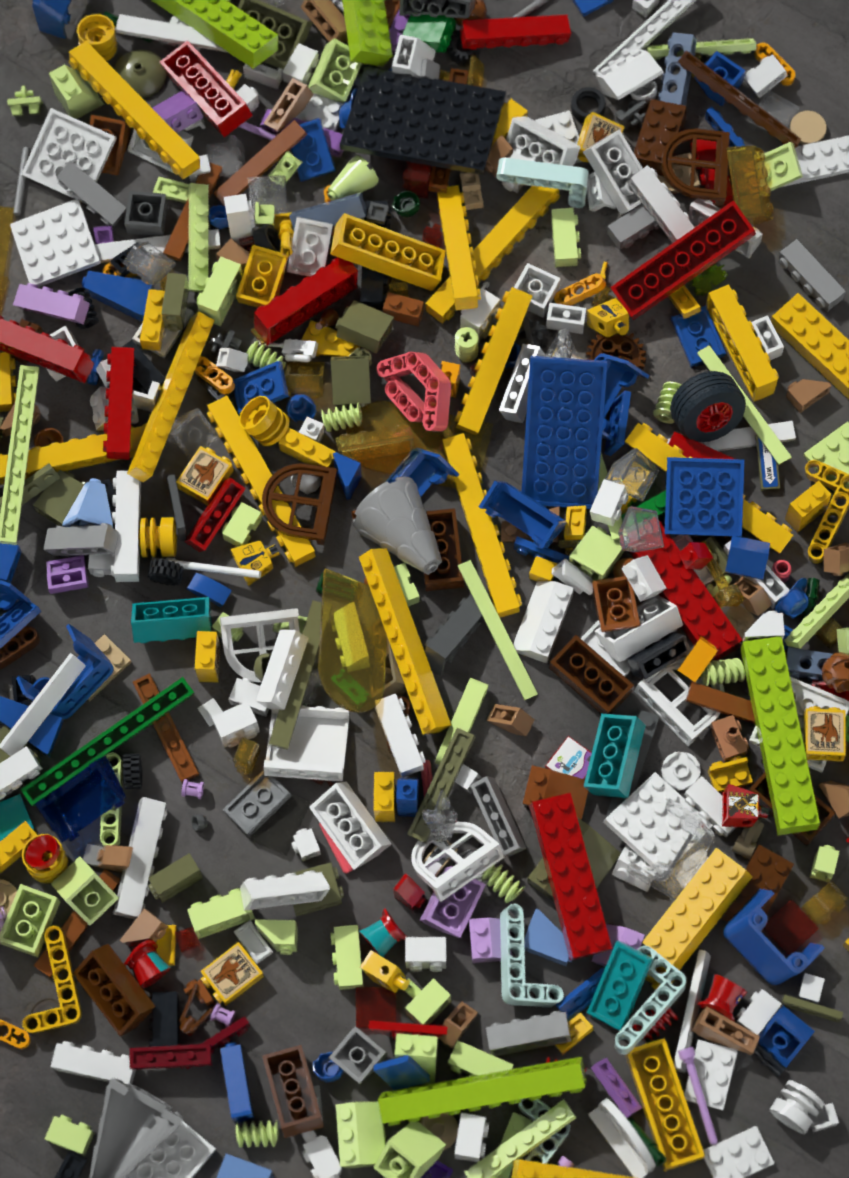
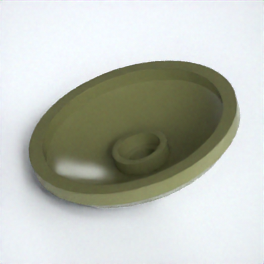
(146, 80)

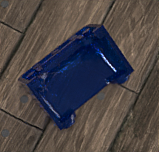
(82, 800)

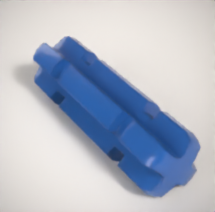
(97, 357)

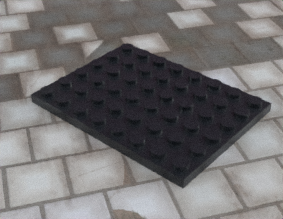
(423, 120)

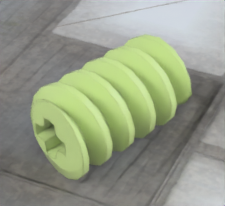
(466, 344)
(262, 358)
(662, 409)
(342, 418)
(723, 670)
(502, 883)
(257, 1134)

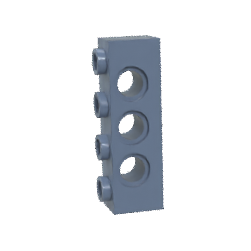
(682, 79)
(812, 658)

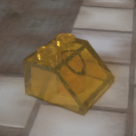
(305, 378)

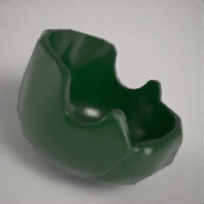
(406, 204)

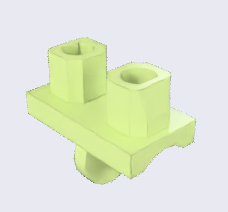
(17, 103)
(286, 167)

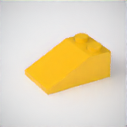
(261, 277)

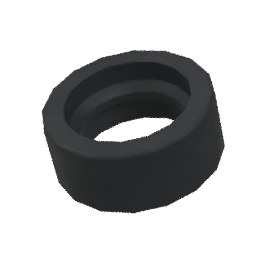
(587, 92)
(267, 238)

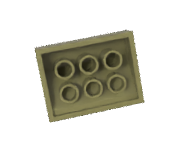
(289, 27)
(600, 856)

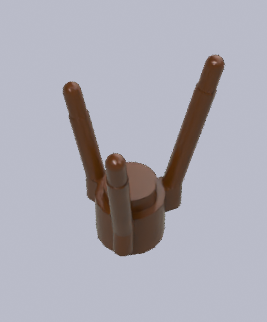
(191, 1024)

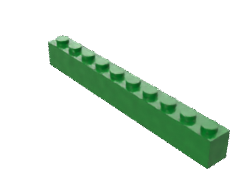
(108, 740)

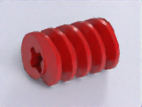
(659, 1024)

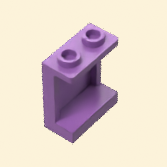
(179, 111)

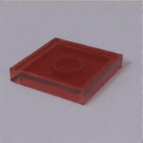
(790, 927)
(374, 1005)

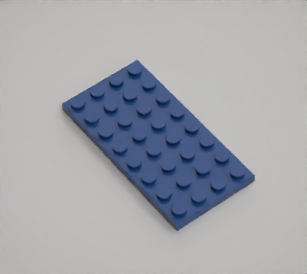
(564, 430)

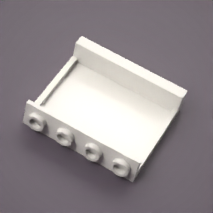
(315, 748)

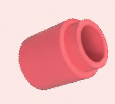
(782, 570)

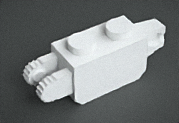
(321, 1156)

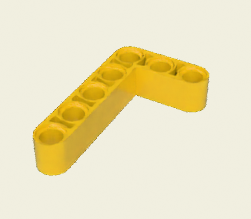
(832, 510)
(61, 986)

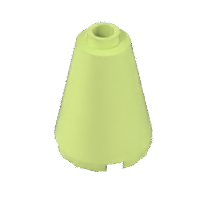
(353, 179)

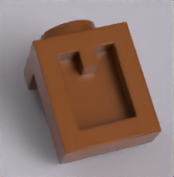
(203, 994)

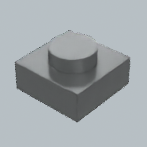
(377, 213)

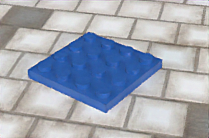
(704, 496)

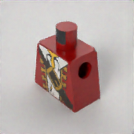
(741, 807)

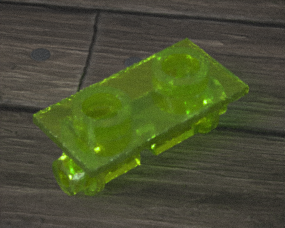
(714, 274)

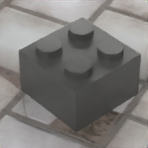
(146, 213)

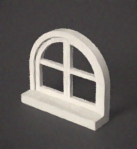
(258, 620)
(668, 710)
(465, 869)
(622, 1139)

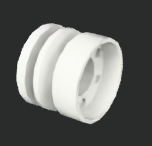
(795, 1109)

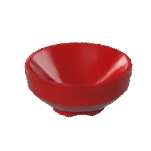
(39, 849)

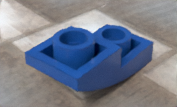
(207, 587)

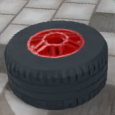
(708, 406)

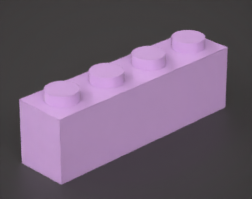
(51, 304)

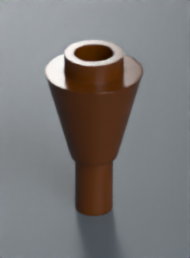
(328, 319)

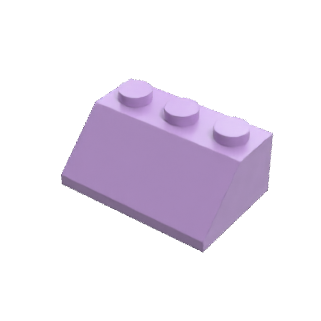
(455, 911)

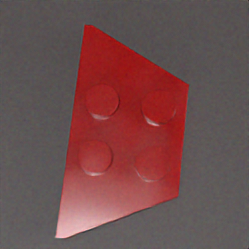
(391, 1029)

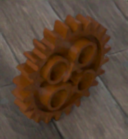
(618, 342)

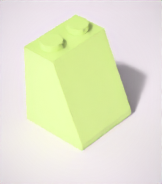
(73, 92)
(596, 554)
(84, 891)
(421, 1049)
(409, 1152)

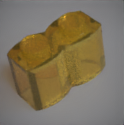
(246, 756)
(824, 904)

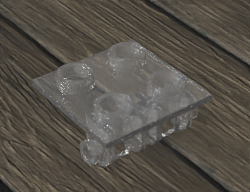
(228, 155)
(441, 819)

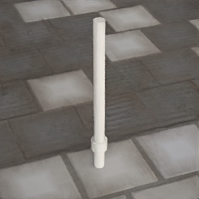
(215, 568)

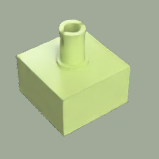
(427, 1002)

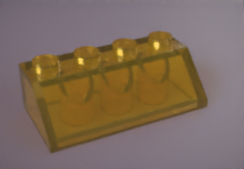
(750, 183)
(376, 444)

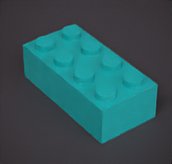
(170, 619)
(614, 755)

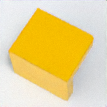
(542, 570)

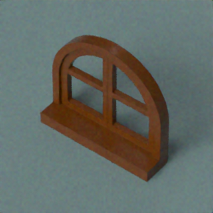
(720, 164)
(323, 504)

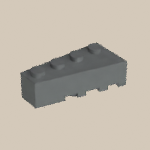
(449, 8)
(453, 634)

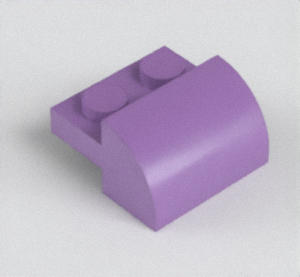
(67, 574)

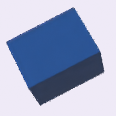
(348, 473)
(747, 557)

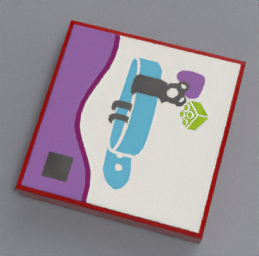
(570, 759)

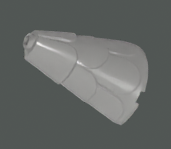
(397, 521)
(129, 1129)

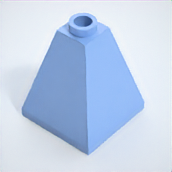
(90, 506)

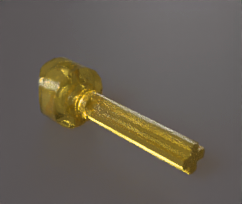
(727, 593)

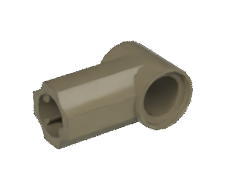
(747, 841)

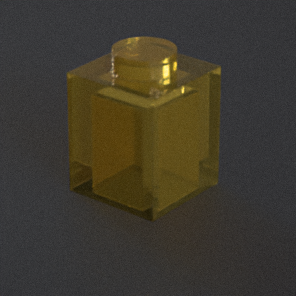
(828, 632)

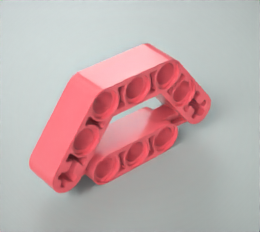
(435, 409)

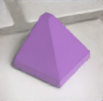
(103, 234)

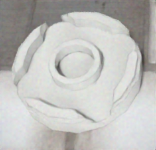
(680, 770)

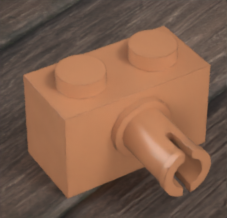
(728, 738)

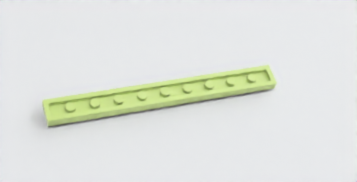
(18, 454)

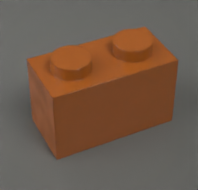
(404, 309)

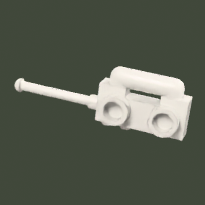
(293, 347)

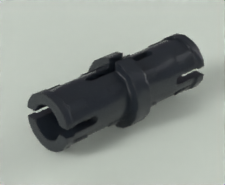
(768, 1060)

